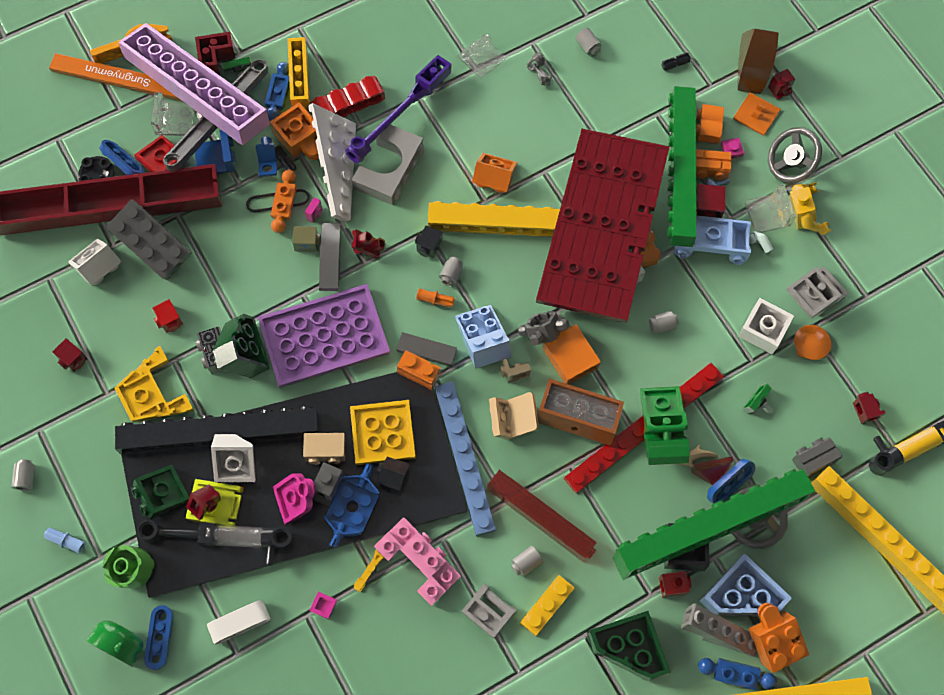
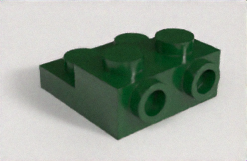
(159, 491)

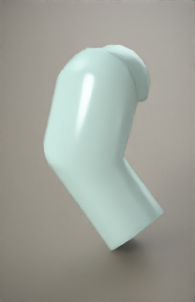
(761, 239)

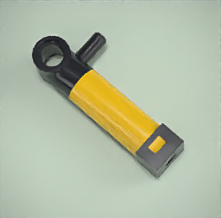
(906, 450)

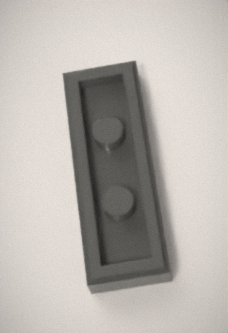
(427, 349)

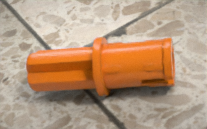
(435, 298)

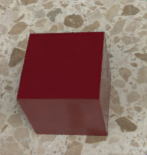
(710, 200)

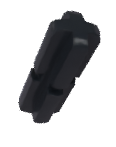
(679, 60)
(281, 155)

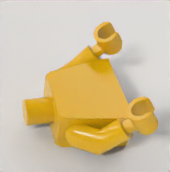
(805, 209)

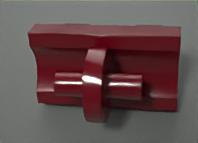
(367, 244)

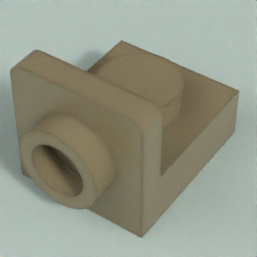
(515, 373)

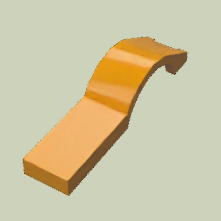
(113, 51)

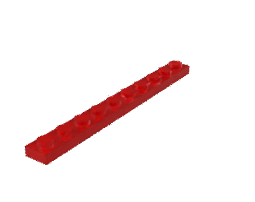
(634, 434)

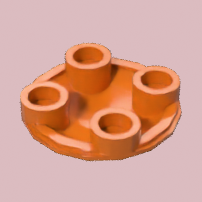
(812, 342)

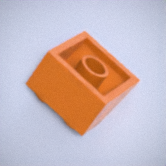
(494, 172)

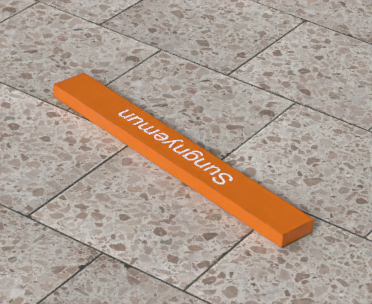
(107, 75)

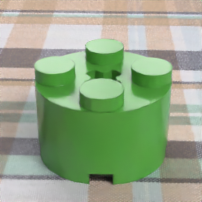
(128, 567)

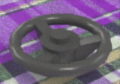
(795, 155)
(769, 523)

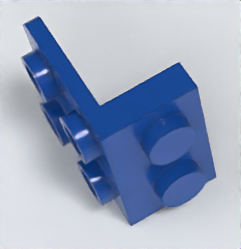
(217, 153)

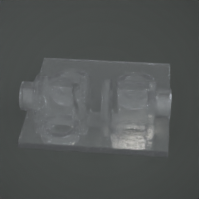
(481, 56)

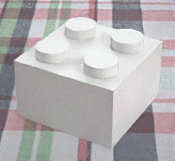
(766, 326)

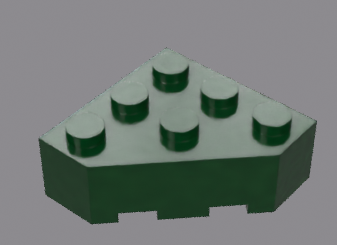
(240, 348)
(631, 645)

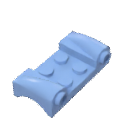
(721, 237)

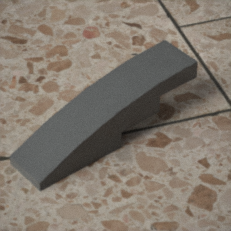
(329, 257)

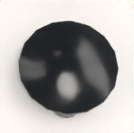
(95, 168)

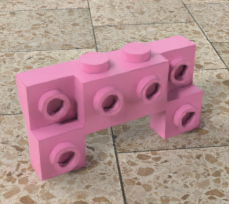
(423, 555)

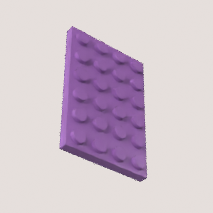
(323, 335)

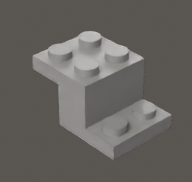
(817, 292)

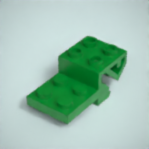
(664, 426)

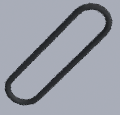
(272, 194)

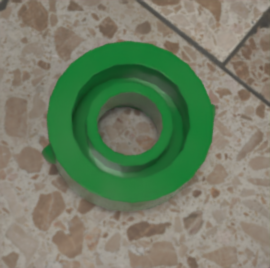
(116, 641)

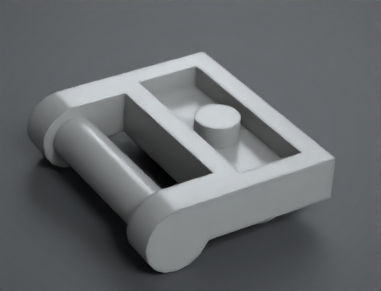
(484, 616)

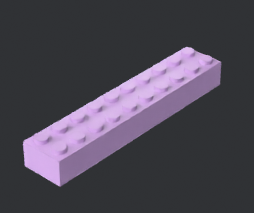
(195, 84)

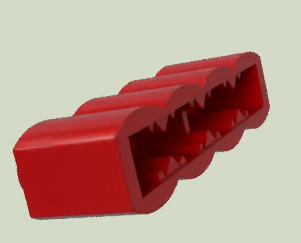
(352, 97)

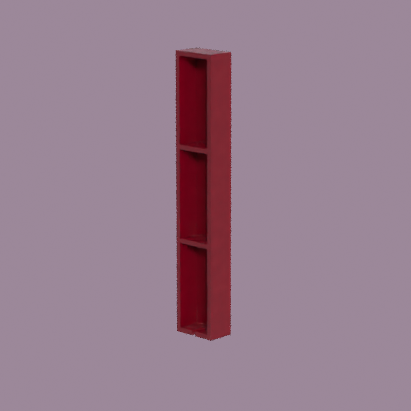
(104, 198)

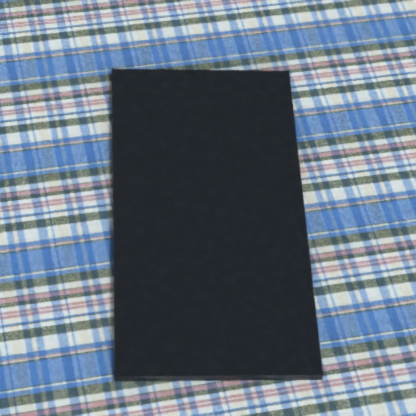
(426, 495)

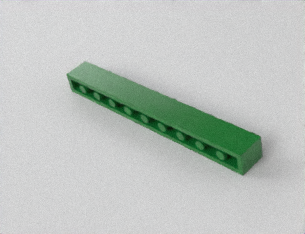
(683, 167)

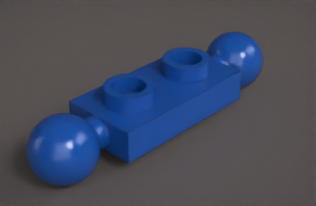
(277, 91)
(737, 673)

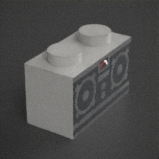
(206, 344)

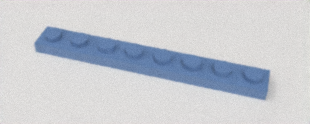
(464, 459)

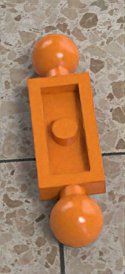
(283, 201)

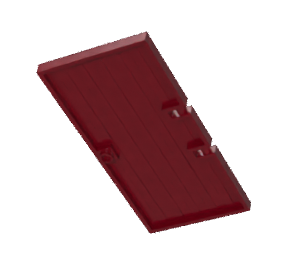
(599, 223)

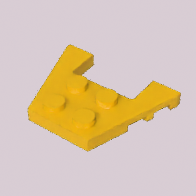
(142, 395)

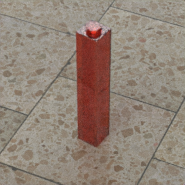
(542, 516)

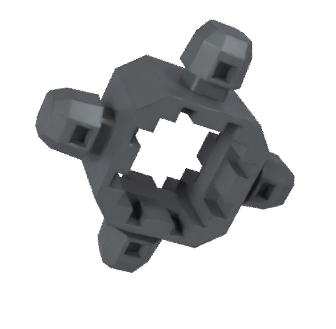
(543, 327)

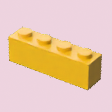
(298, 72)

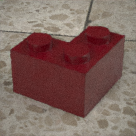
(215, 48)

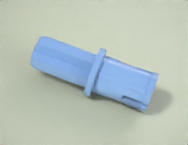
(64, 540)

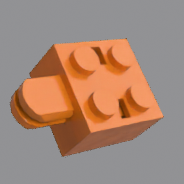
(296, 132)
(777, 638)

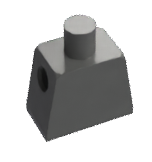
(327, 483)

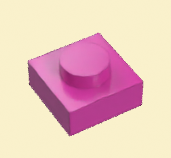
(733, 146)
(314, 210)
(323, 605)

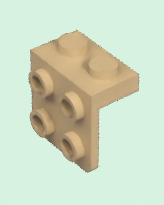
(513, 416)

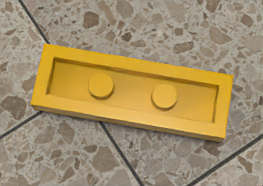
(547, 605)

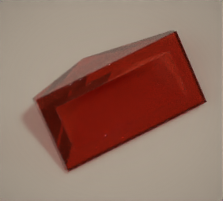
(712, 470)

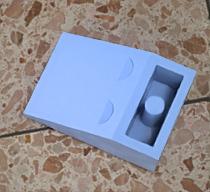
(483, 336)

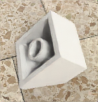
(95, 262)
(232, 459)

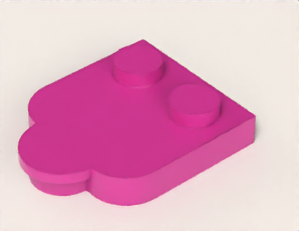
(294, 496)

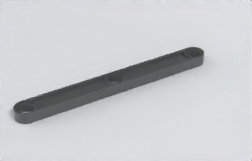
(204, 128)

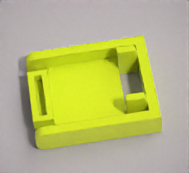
(227, 506)

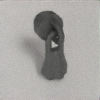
(544, 77)

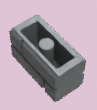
(817, 457)

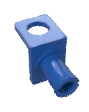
(266, 157)

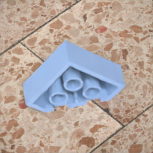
(743, 591)

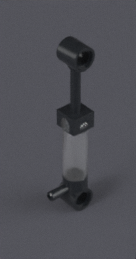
(218, 535)

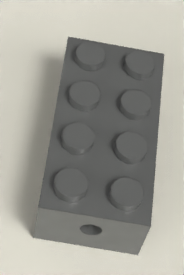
(149, 239)

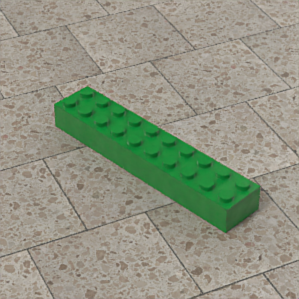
(712, 523)

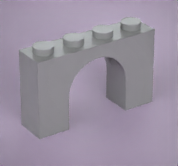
(388, 186)

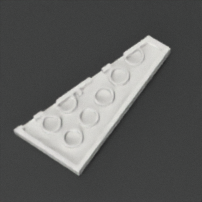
(332, 140)

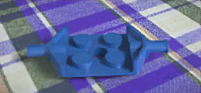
(357, 490)

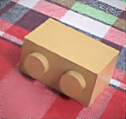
(324, 447)

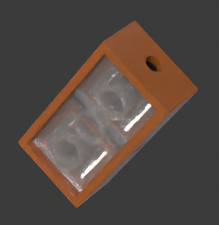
(580, 412)

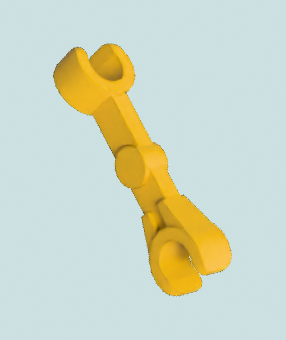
(361, 581)

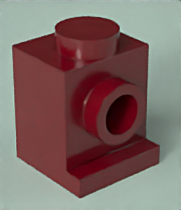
(781, 84)
(867, 407)
(203, 501)

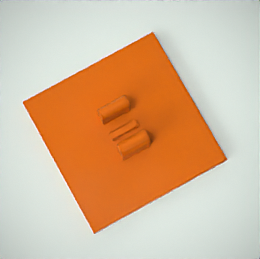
(756, 113)

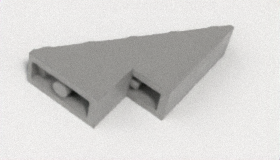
(717, 630)

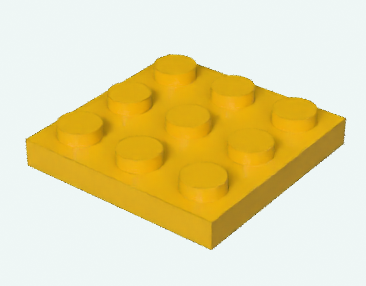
(382, 432)

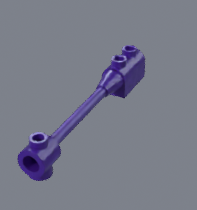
(425, 83)

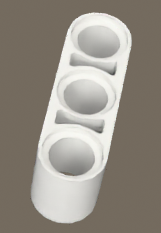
(238, 622)

